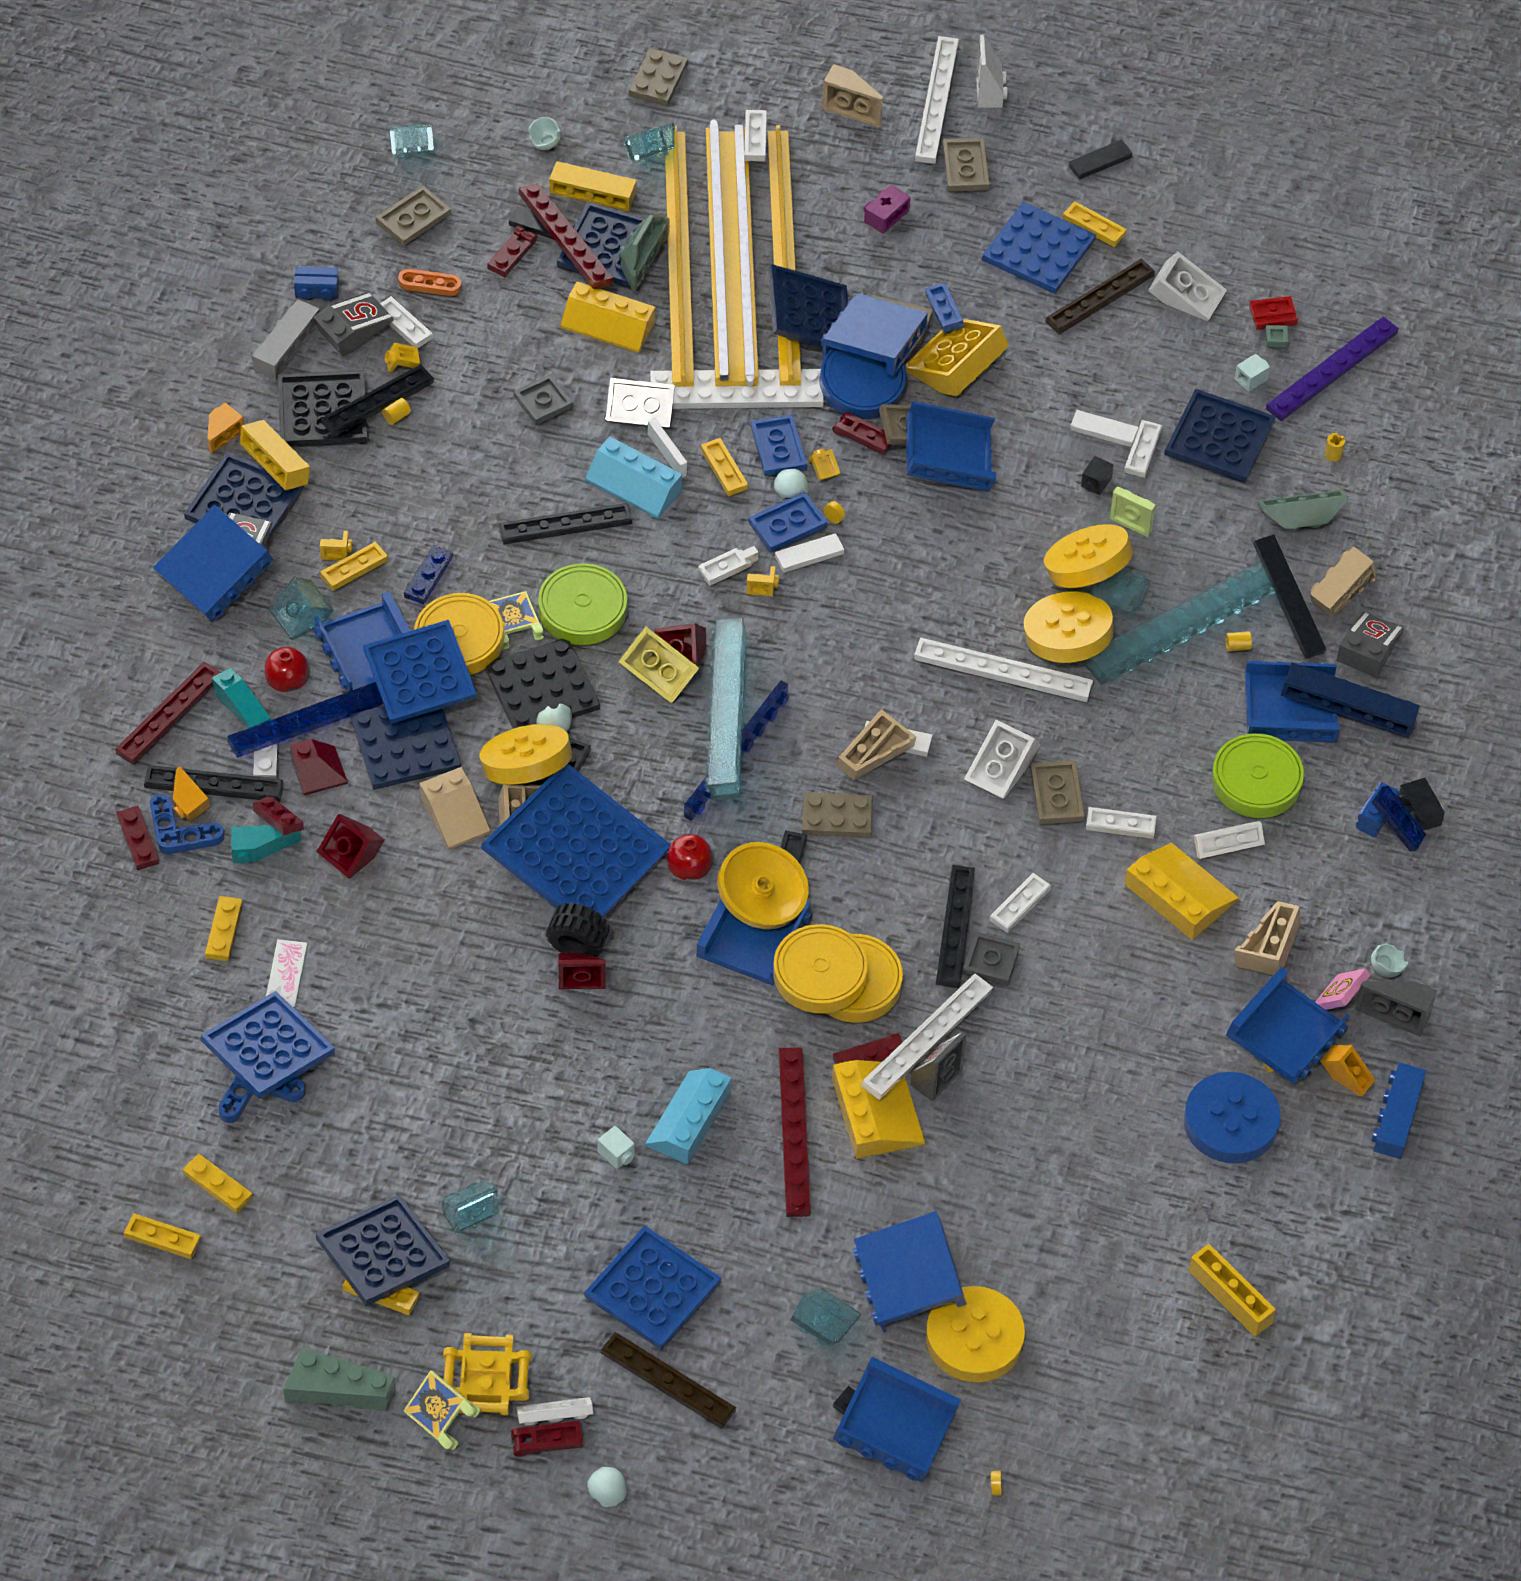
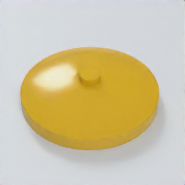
(762, 885)

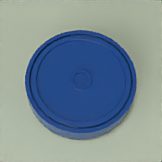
(859, 383)
(1232, 1117)

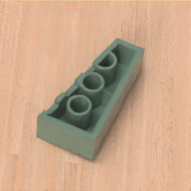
(337, 1382)

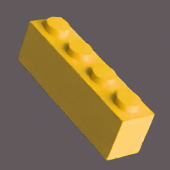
(592, 186)
(274, 455)
(1232, 1290)

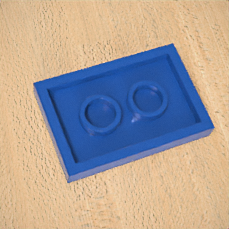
(778, 444)
(787, 522)

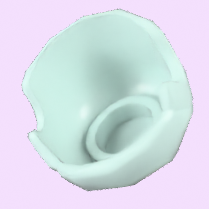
(544, 133)
(790, 483)
(559, 717)
(1388, 961)
(607, 1486)

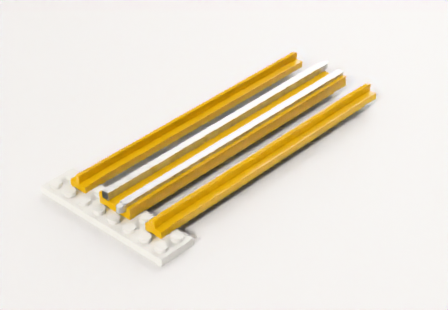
(736, 374)

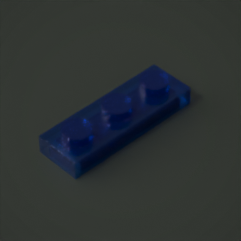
(428, 574)
(1399, 818)

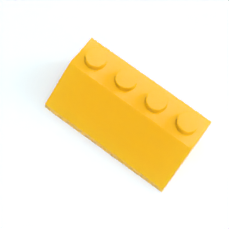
(608, 317)

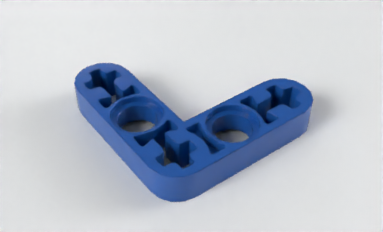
(171, 833)
(241, 1102)

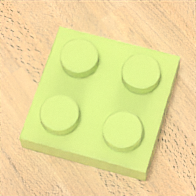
(1132, 511)

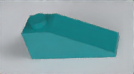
(239, 698)
(258, 842)

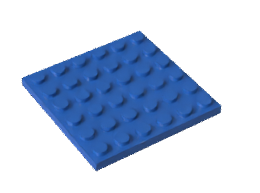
(576, 844)

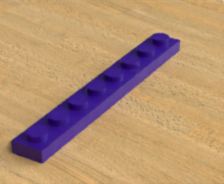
(1332, 368)

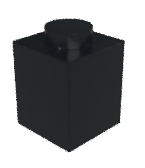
(1097, 475)

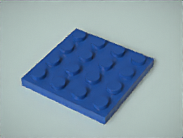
(1039, 247)
(419, 671)
(267, 1044)
(652, 1287)

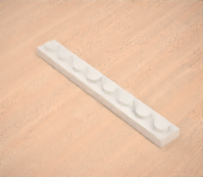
(936, 100)
(1003, 669)
(926, 1036)

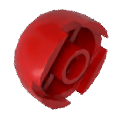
(286, 669)
(689, 857)

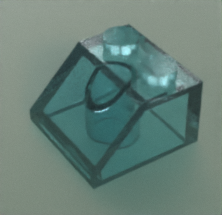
(411, 139)
(650, 142)
(1123, 589)
(299, 606)
(471, 1205)
(824, 1316)

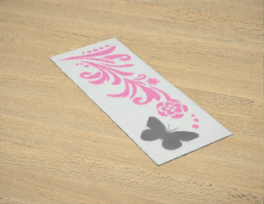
(287, 969)

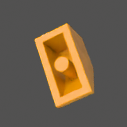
(223, 426)
(188, 797)
(1348, 1068)

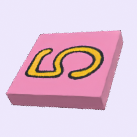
(1342, 989)

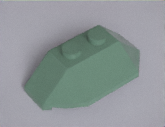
(642, 248)
(1305, 509)

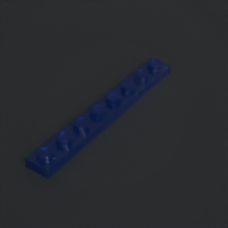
(304, 720)
(754, 728)

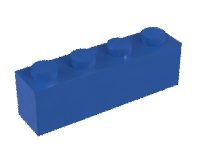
(1399, 1111)

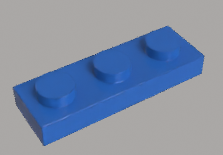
(944, 307)

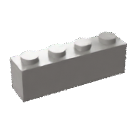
(285, 339)

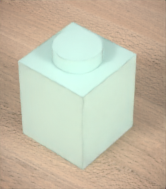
(1252, 372)
(616, 1147)

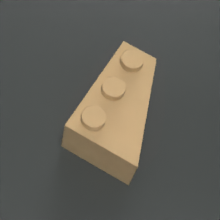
(1343, 581)
(875, 745)
(512, 797)
(1271, 941)

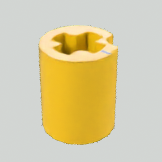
(396, 411)
(1334, 447)
(1238, 641)

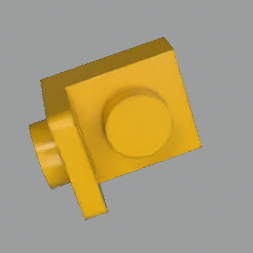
(402, 355)
(824, 464)
(336, 549)
(762, 584)

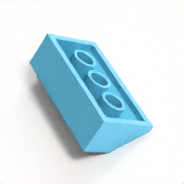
(634, 477)
(690, 1114)

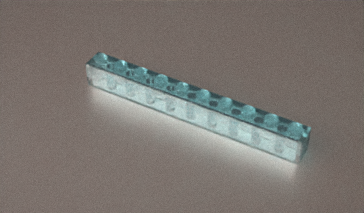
(1180, 623)
(727, 709)

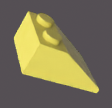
(658, 664)

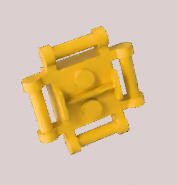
(488, 1373)

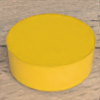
(834, 512)
(996, 1483)

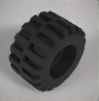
(577, 930)

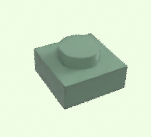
(1276, 336)

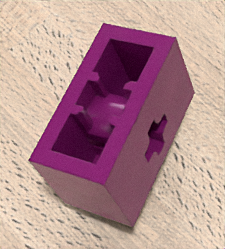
(887, 209)

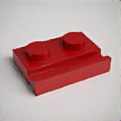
(1273, 311)

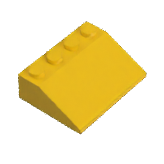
(957, 356)
(1179, 889)
(873, 1123)

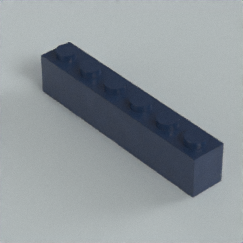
(1350, 700)

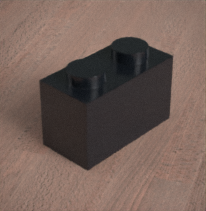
(1422, 803)

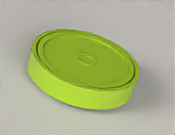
(582, 604)
(1257, 775)

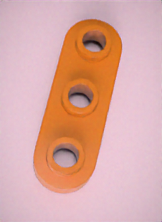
(429, 282)

